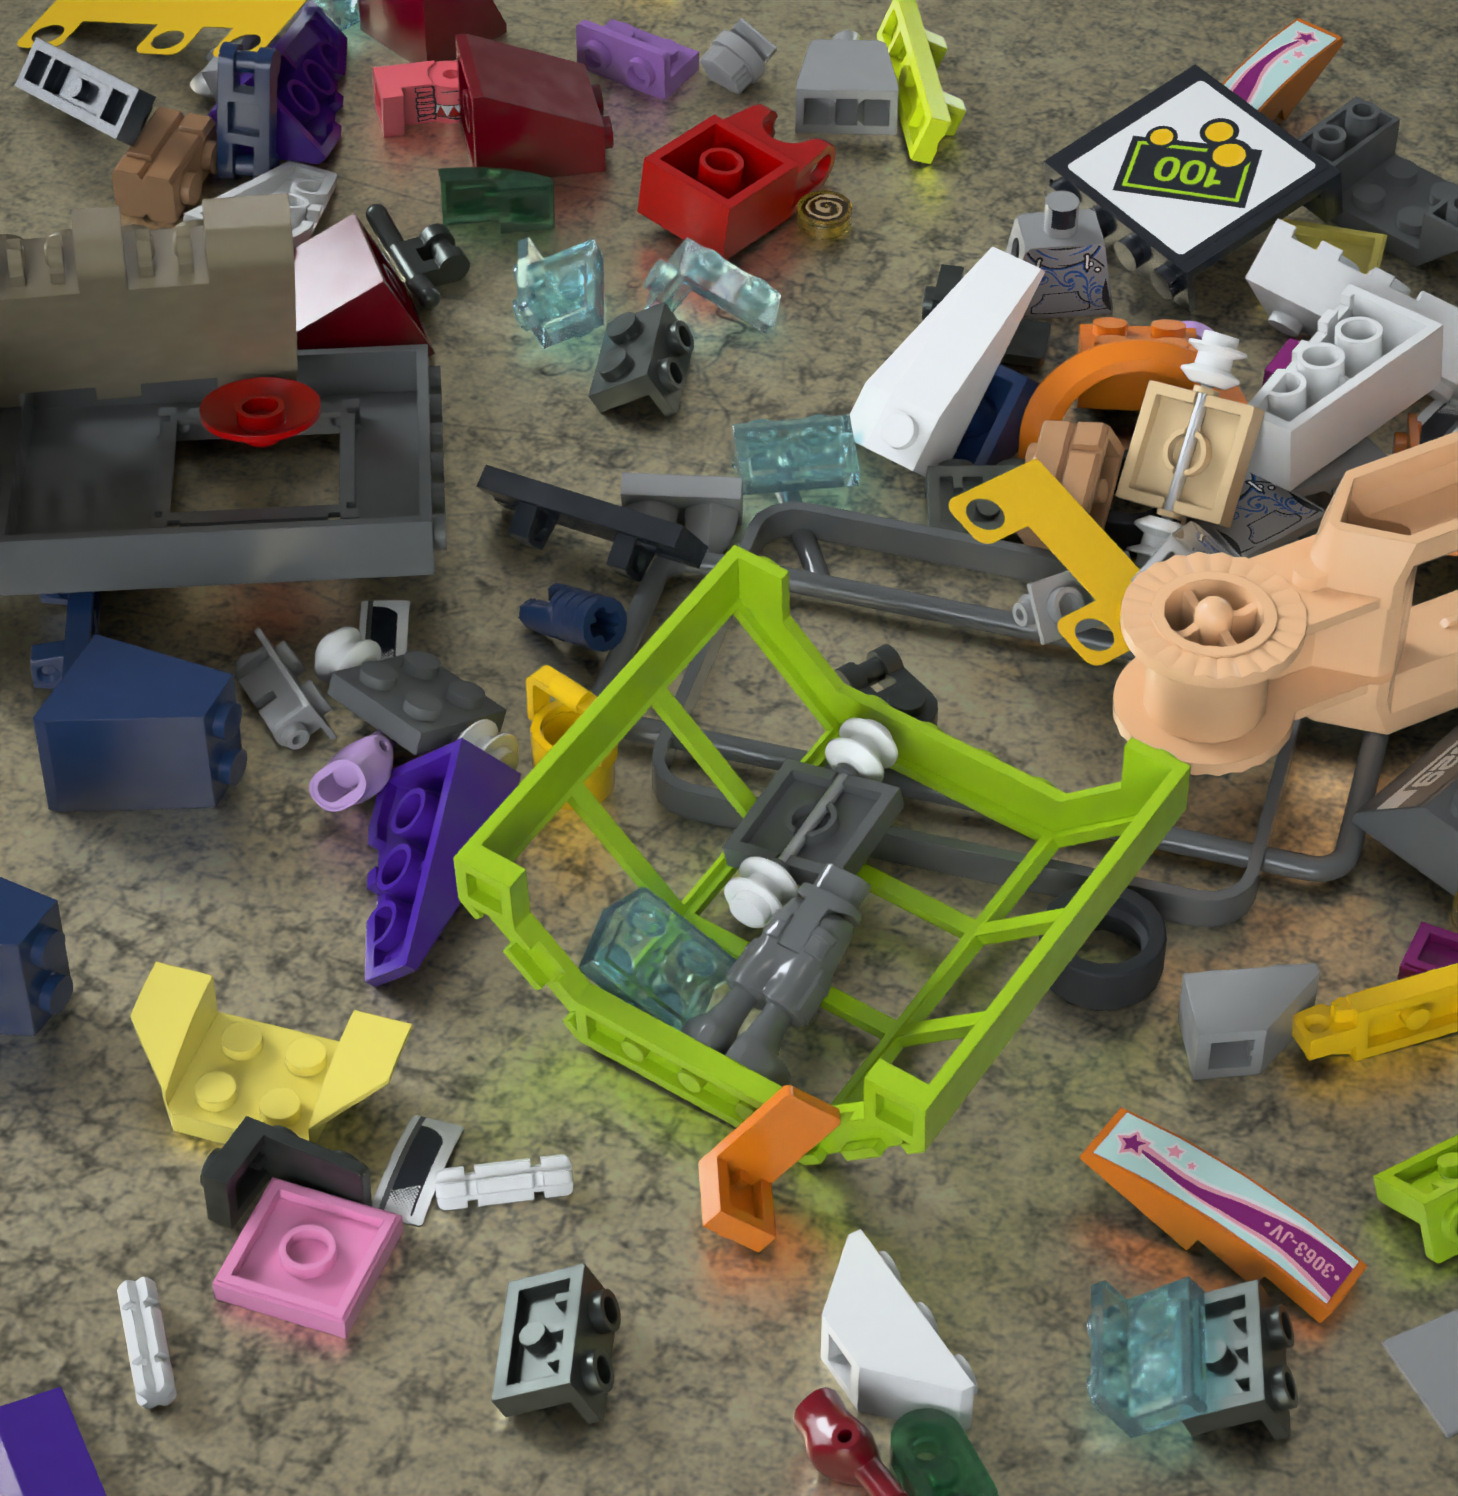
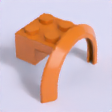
(1113, 371)

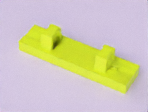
(922, 106)

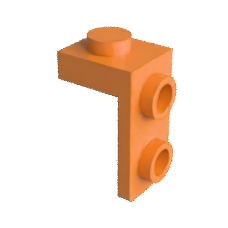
(742, 1167)

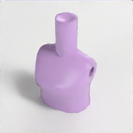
(354, 773)

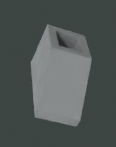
(1242, 1017)

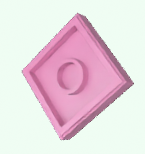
(308, 1257)

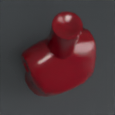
(842, 1445)

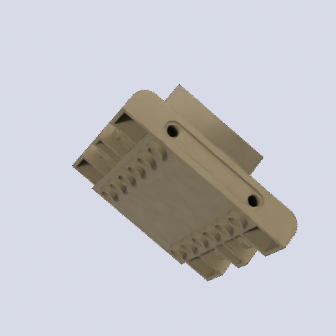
(149, 304)

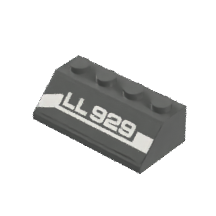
(1420, 814)

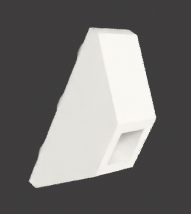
(886, 1345)

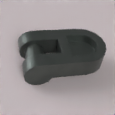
(900, 686)

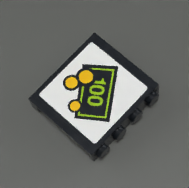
(1190, 180)

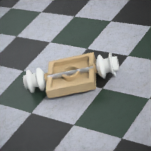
(1190, 447)

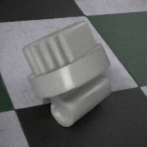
(737, 57)

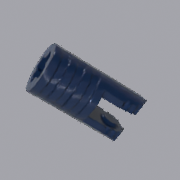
(576, 617)

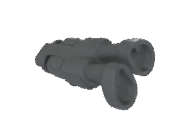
(784, 973)

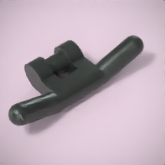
(423, 260)

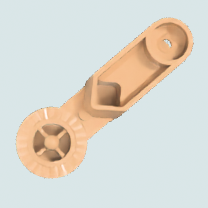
(1301, 631)

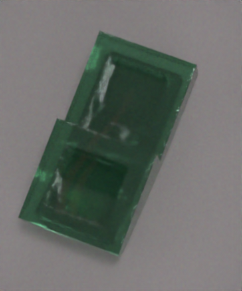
(483, 194)

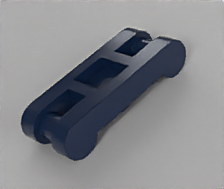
(246, 112)

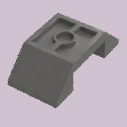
(1383, 189)

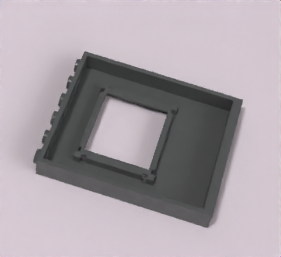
(94, 485)

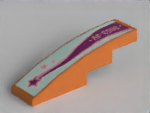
(1284, 68)
(1226, 1210)

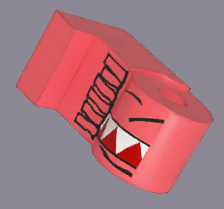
(415, 95)

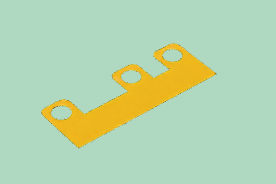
(245, 17)
(1038, 500)

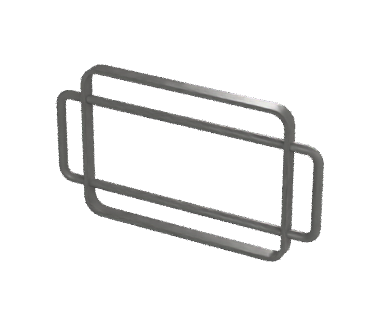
(935, 851)

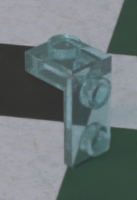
(716, 280)

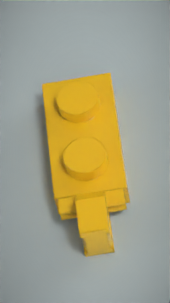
(1381, 1017)

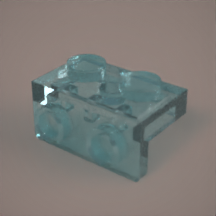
(559, 293)
(655, 959)

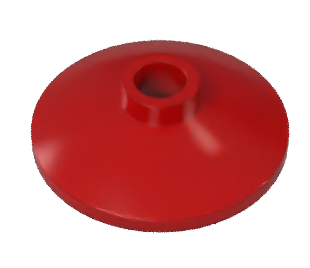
(260, 410)

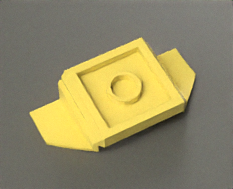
(233, 1067)

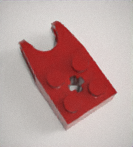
(731, 180)

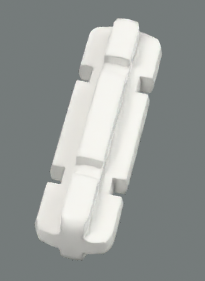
(504, 1182)
(146, 1343)

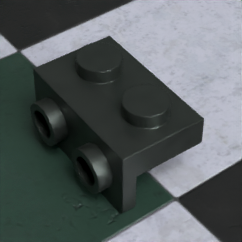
(643, 357)

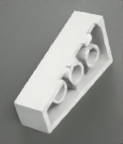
(1302, 283)
(1344, 385)

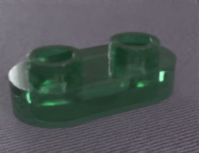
(954, 1470)

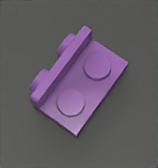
(635, 57)

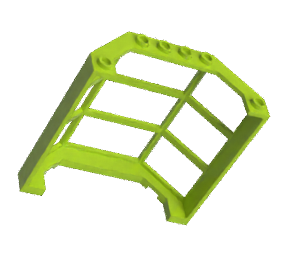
(895, 1104)

